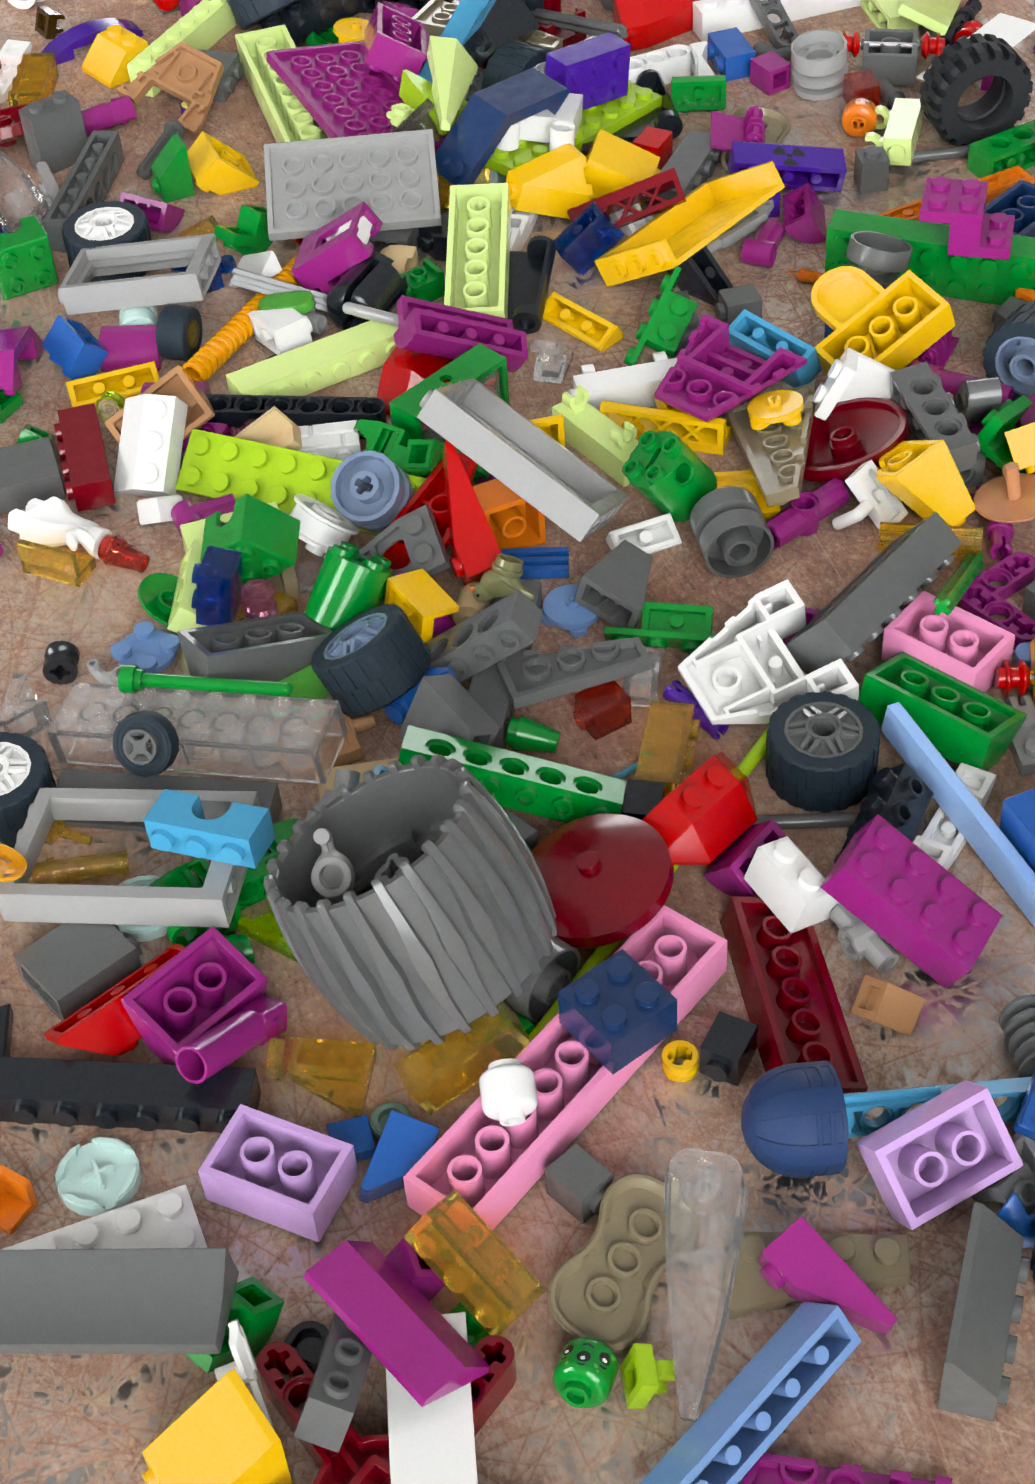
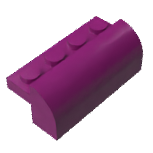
(452, 331)

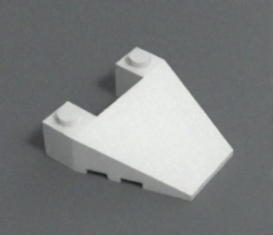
(749, 669)

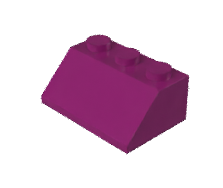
(193, 994)

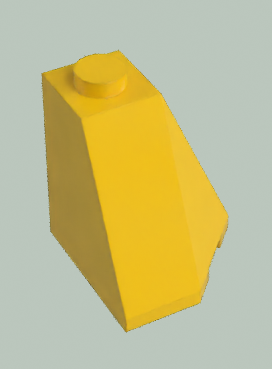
(550, 183)
(926, 480)

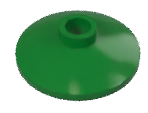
(157, 595)

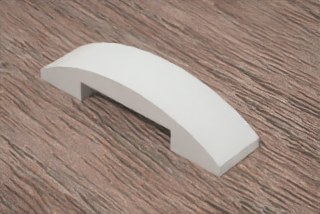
(10, 57)
(942, 838)

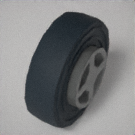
(132, 739)

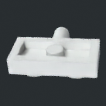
(873, 498)

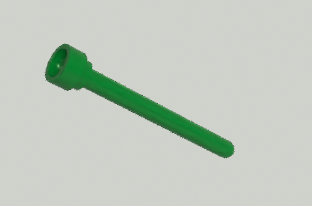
(134, 679)

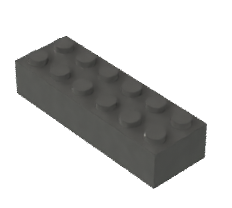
(875, 595)

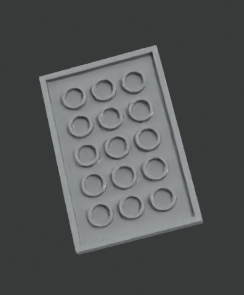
(326, 177)

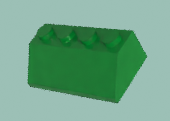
(953, 715)

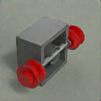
(893, 52)

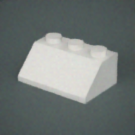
(150, 445)

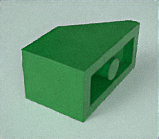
(172, 172)

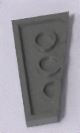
(572, 669)

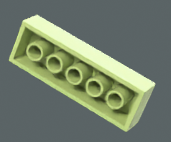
(478, 248)

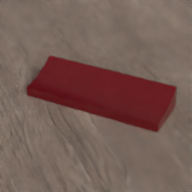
(788, 992)

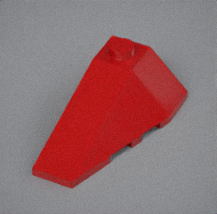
(653, 20)
(433, 495)
(470, 533)

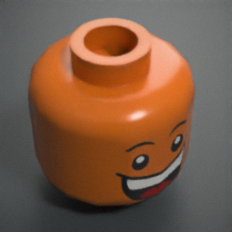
(859, 117)

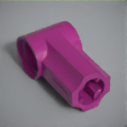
(762, 248)
(188, 511)

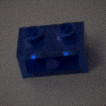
(588, 238)
(217, 586)

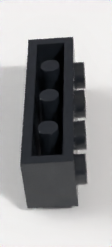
(311, 16)
(895, 796)

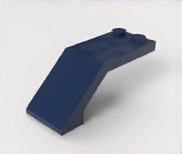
(489, 118)

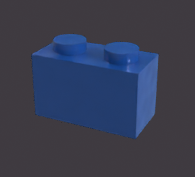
(730, 53)
(74, 348)

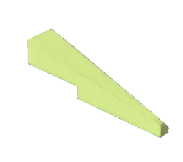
(451, 75)

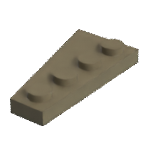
(875, 1258)

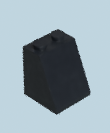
(499, 24)

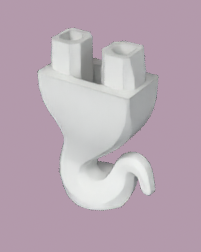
(56, 525)

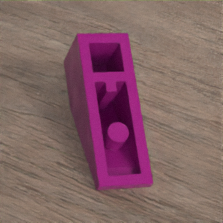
(813, 1272)

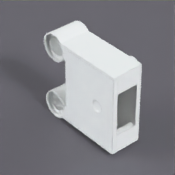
(547, 127)

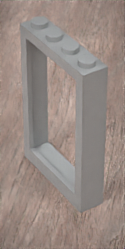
(522, 457)
(111, 904)

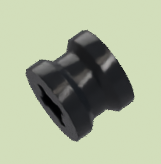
(61, 662)

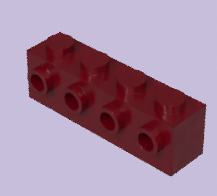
(86, 463)

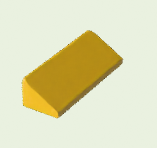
(581, 323)
(123, 381)

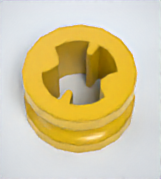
(690, 1066)

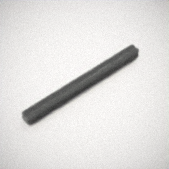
(578, 23)

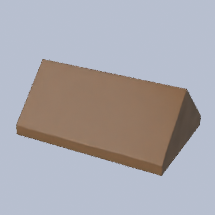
(176, 384)

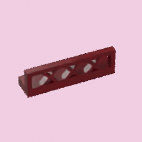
(636, 193)

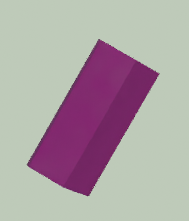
(395, 1321)

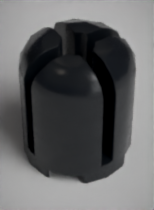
(370, 284)

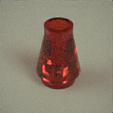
(122, 554)

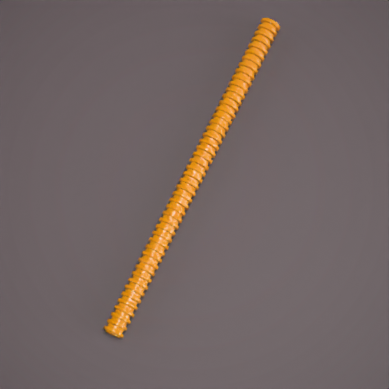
(231, 335)

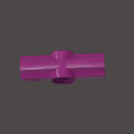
(805, 512)

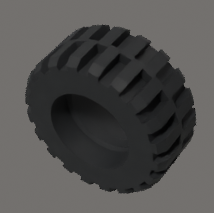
(959, 68)

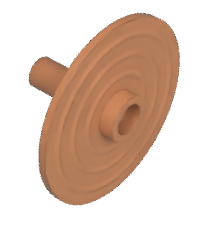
(1007, 497)

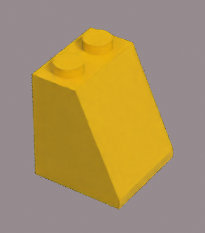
(617, 164)
(219, 1442)

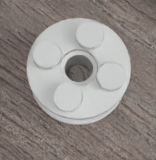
(321, 524)

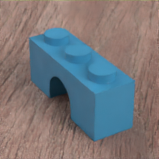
(236, 838)

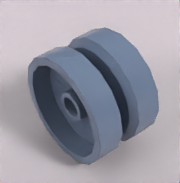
(370, 490)

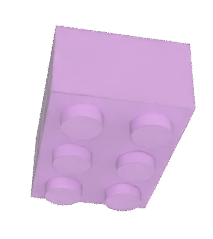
(939, 1154)
(279, 1172)

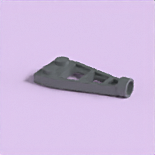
(421, 540)

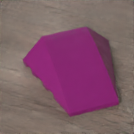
(15, 345)
(717, 376)

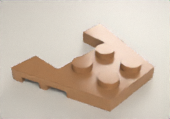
(184, 74)

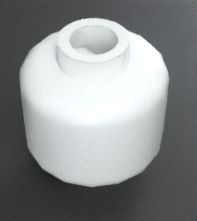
(508, 1091)

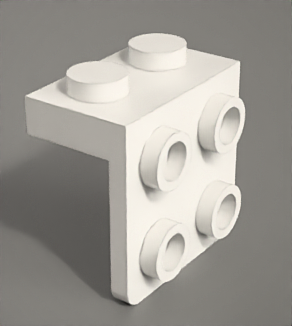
(850, 379)

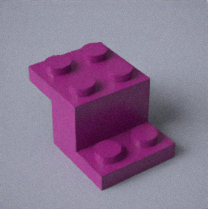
(963, 207)

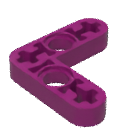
(986, 600)

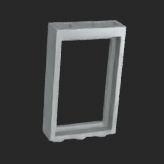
(196, 252)

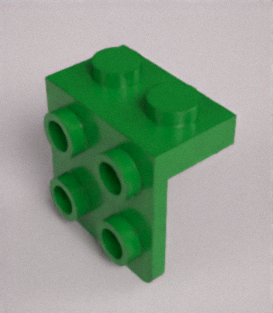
(992, 436)

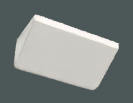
(260, 263)
(648, 535)

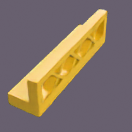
(699, 435)

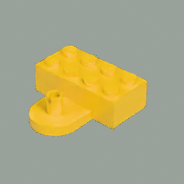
(878, 322)

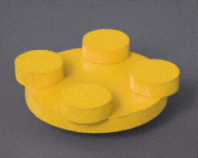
(350, 29)
(775, 408)

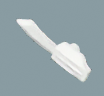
(243, 1364)

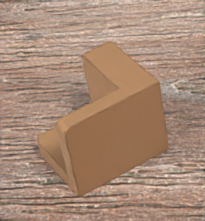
(888, 1005)

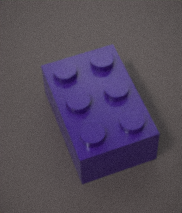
(592, 68)

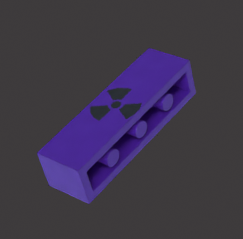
(796, 165)

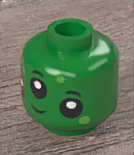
(585, 1372)

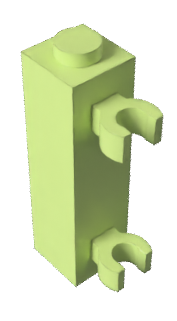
(901, 131)
(596, 434)

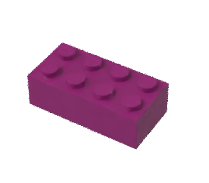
(394, 42)
(911, 901)

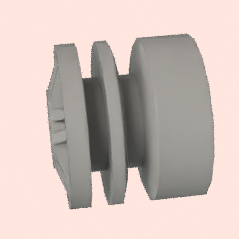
(819, 64)

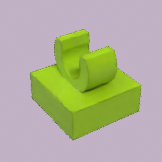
(644, 1376)

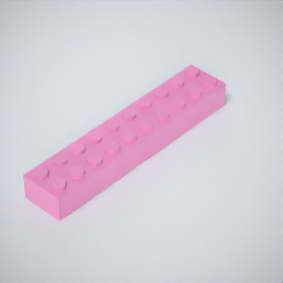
(499, 1163)

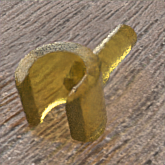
(59, 829)

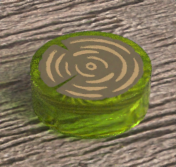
(109, 404)

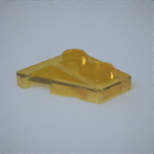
(334, 1071)

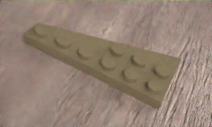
(438, 13)
(777, 452)

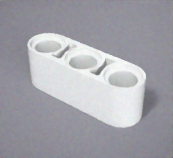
(668, 61)

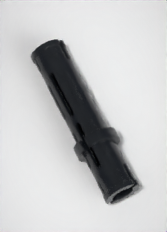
(969, 11)

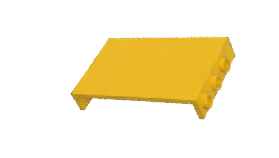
(690, 225)

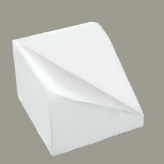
(699, 59)
(156, 509)

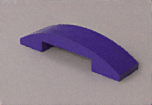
(84, 35)

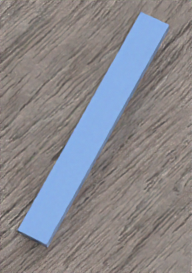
(962, 808)

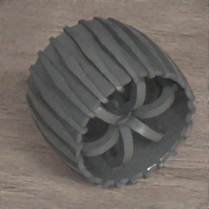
(439, 910)

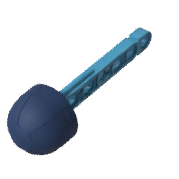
(802, 1120)

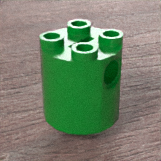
(669, 474)
(347, 585)

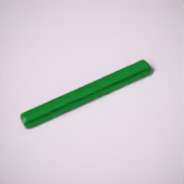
(958, 583)

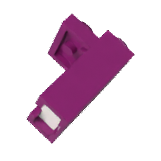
(336, 248)

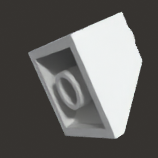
(789, 884)

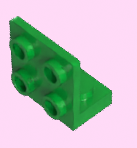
(699, 93)

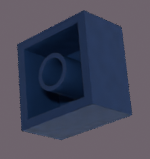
(617, 1011)

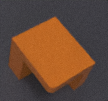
(16, 1199)

